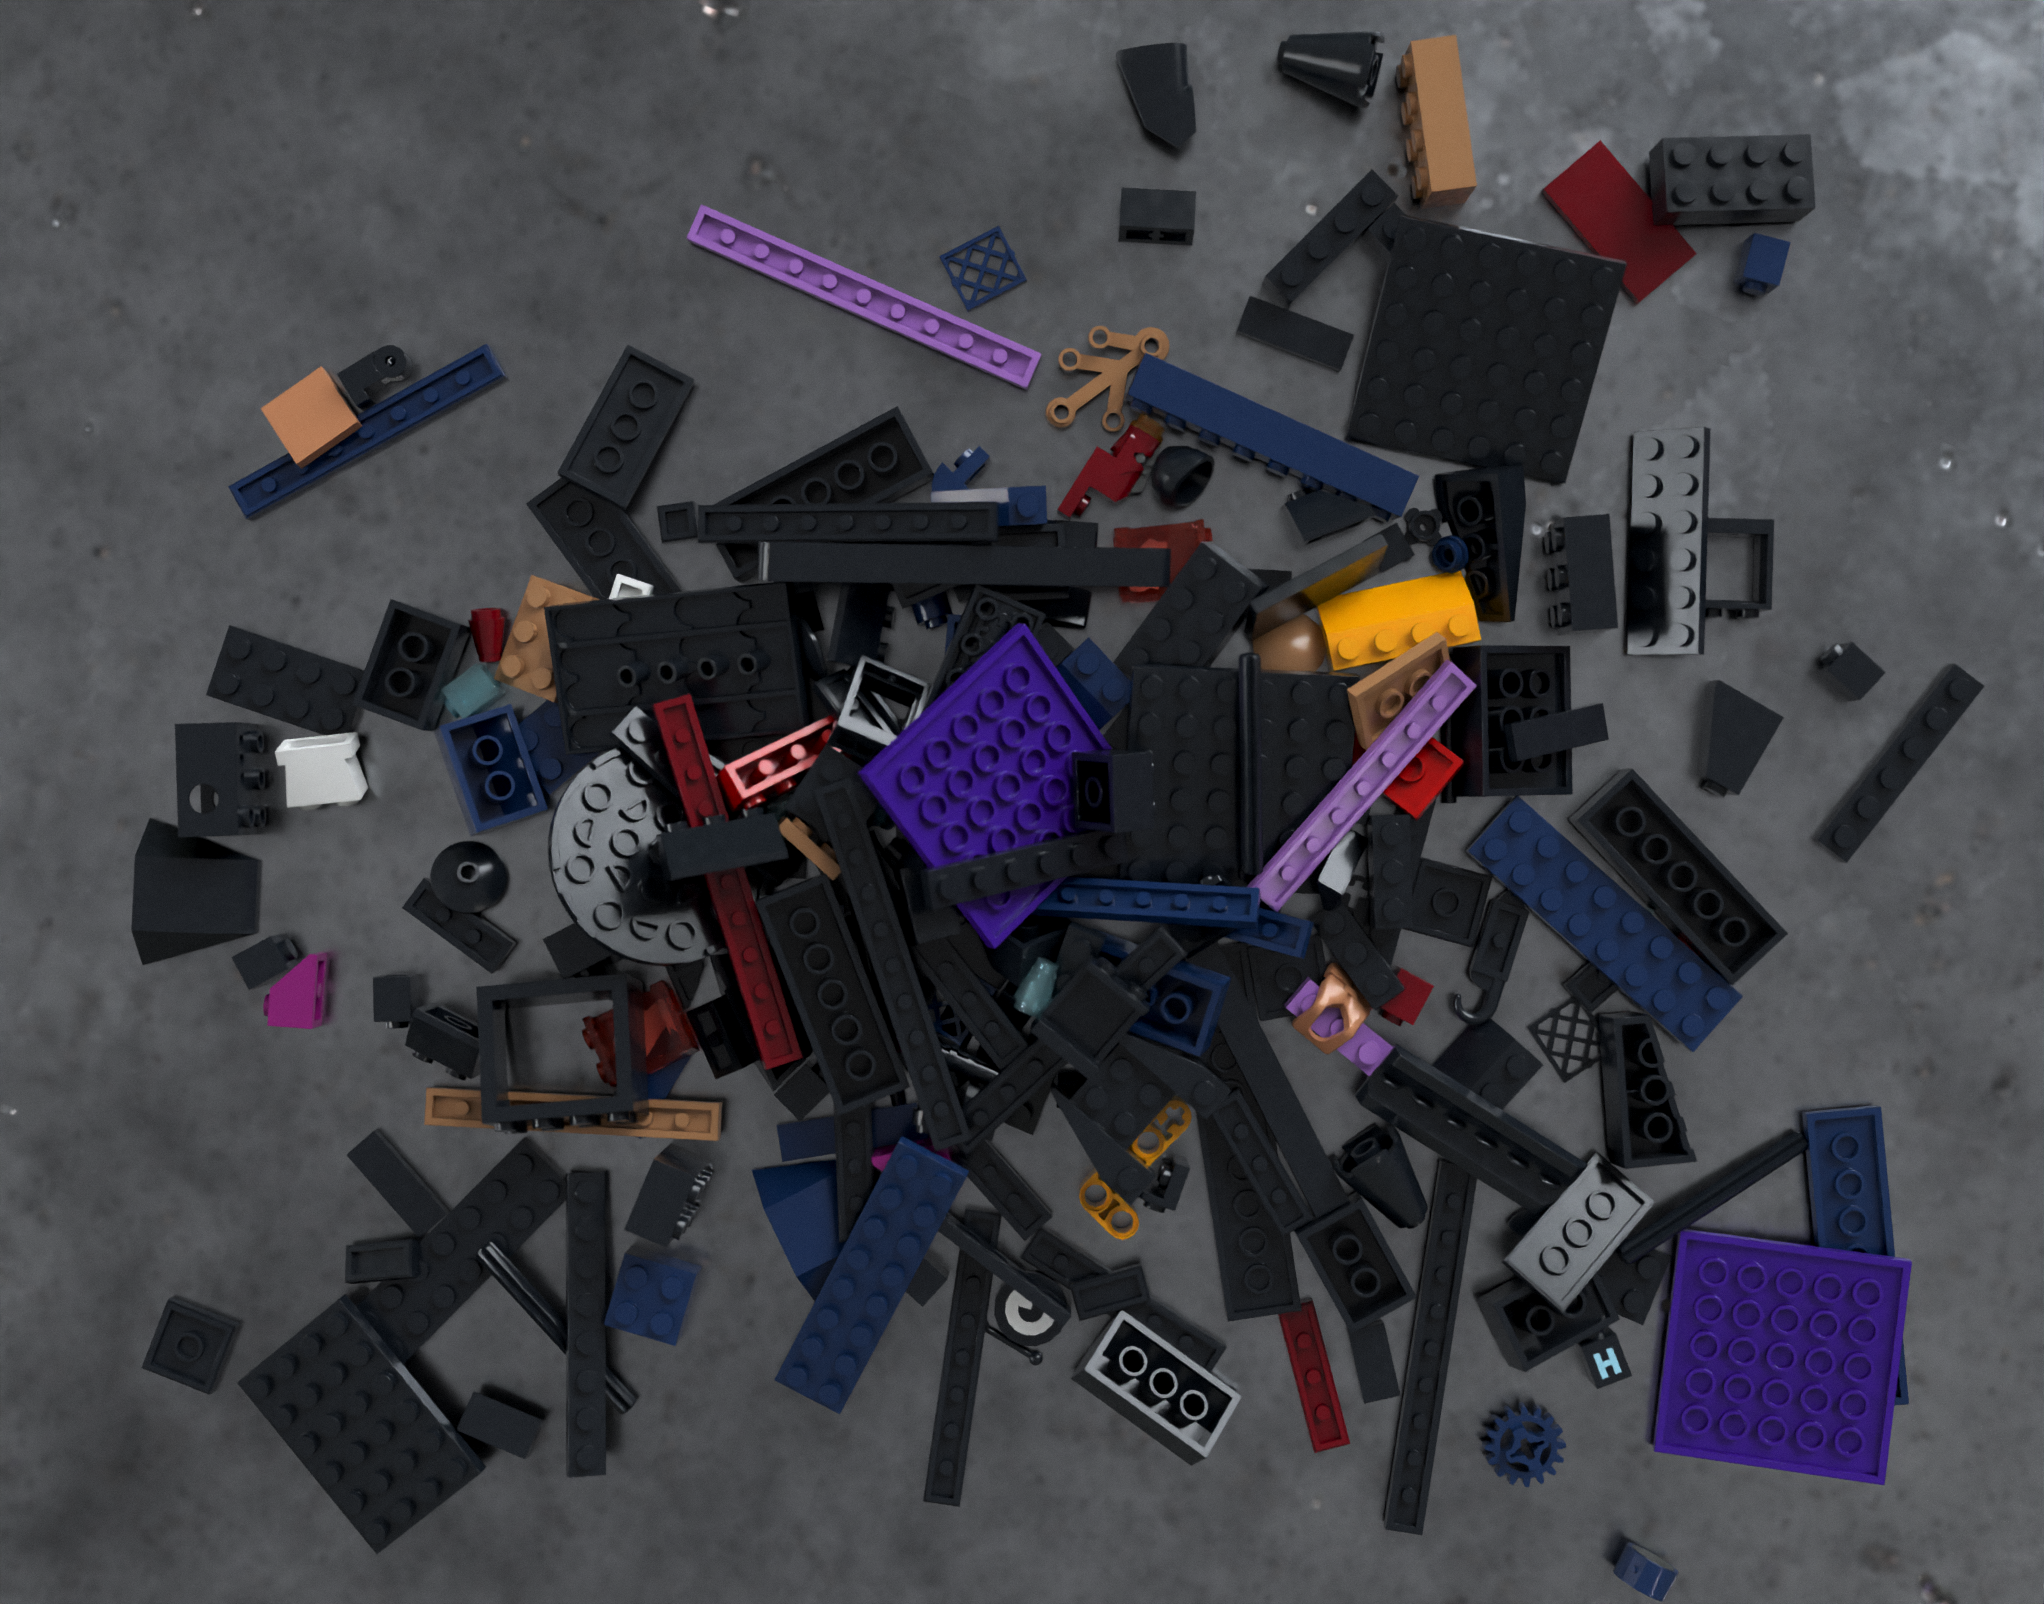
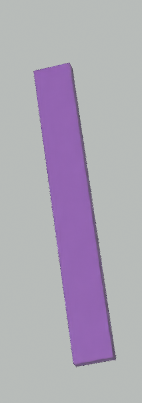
(1362, 785)

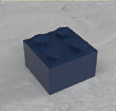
(653, 1295)

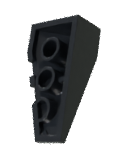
(1489, 515)

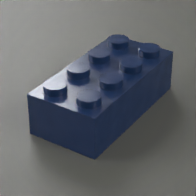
(1181, 1004)

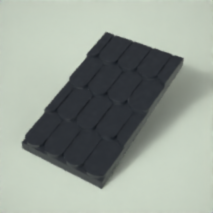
(721, 645)

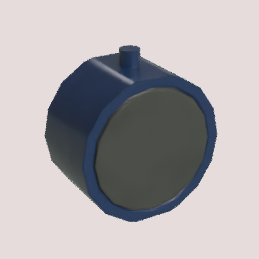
(1645, 1572)

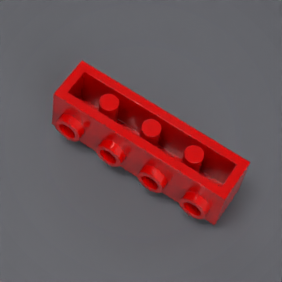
(774, 767)

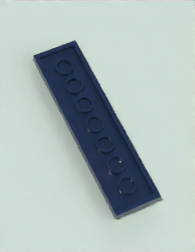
(1604, 923)
(1851, 1188)
(871, 1274)

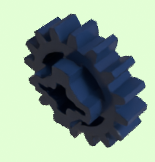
(1537, 1440)

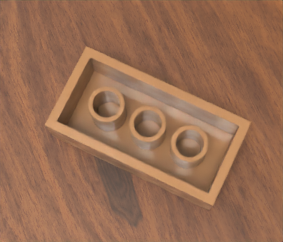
(1437, 122)

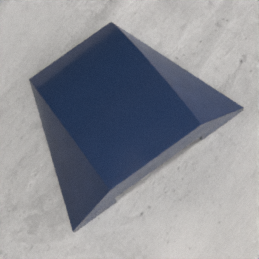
(804, 1217)

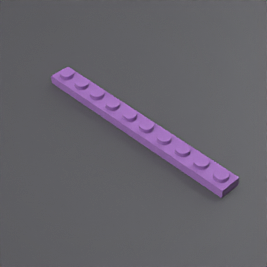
(864, 297)

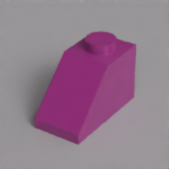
(299, 995)

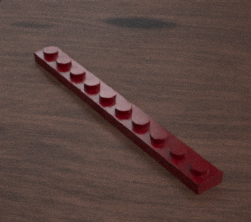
(728, 887)

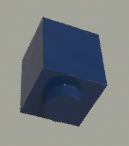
(1761, 264)

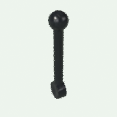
(1035, 1357)

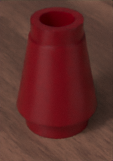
(487, 632)

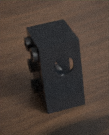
(221, 761)

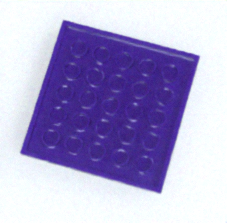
(989, 771)
(1782, 1356)

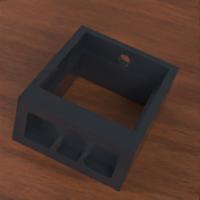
(1763, 533)
(873, 675)

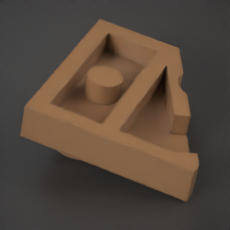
(798, 835)

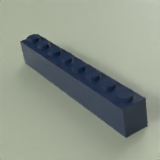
(1270, 437)

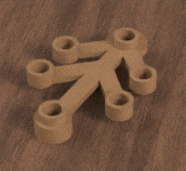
(1112, 373)

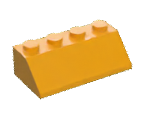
(1395, 617)

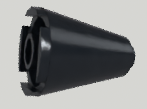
(1335, 62)
(1383, 1175)

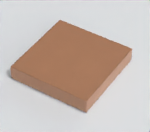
(311, 417)

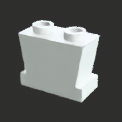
(322, 770)

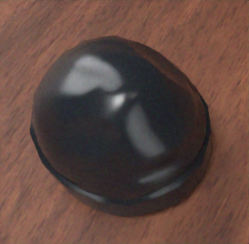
(1181, 475)

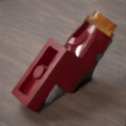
(1117, 473)

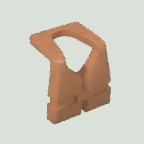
(1335, 992)

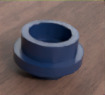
(1442, 554)

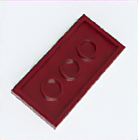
(1617, 220)

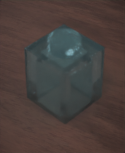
(472, 692)

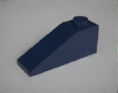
(1016, 504)

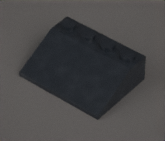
(1510, 687)

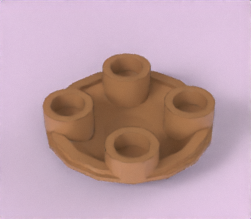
(1292, 646)

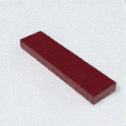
(1314, 1378)

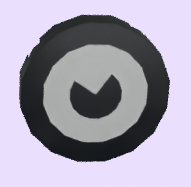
(1023, 1320)

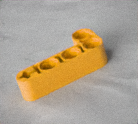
(1112, 1202)

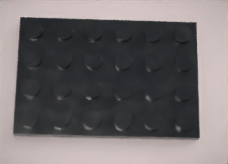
(361, 1424)

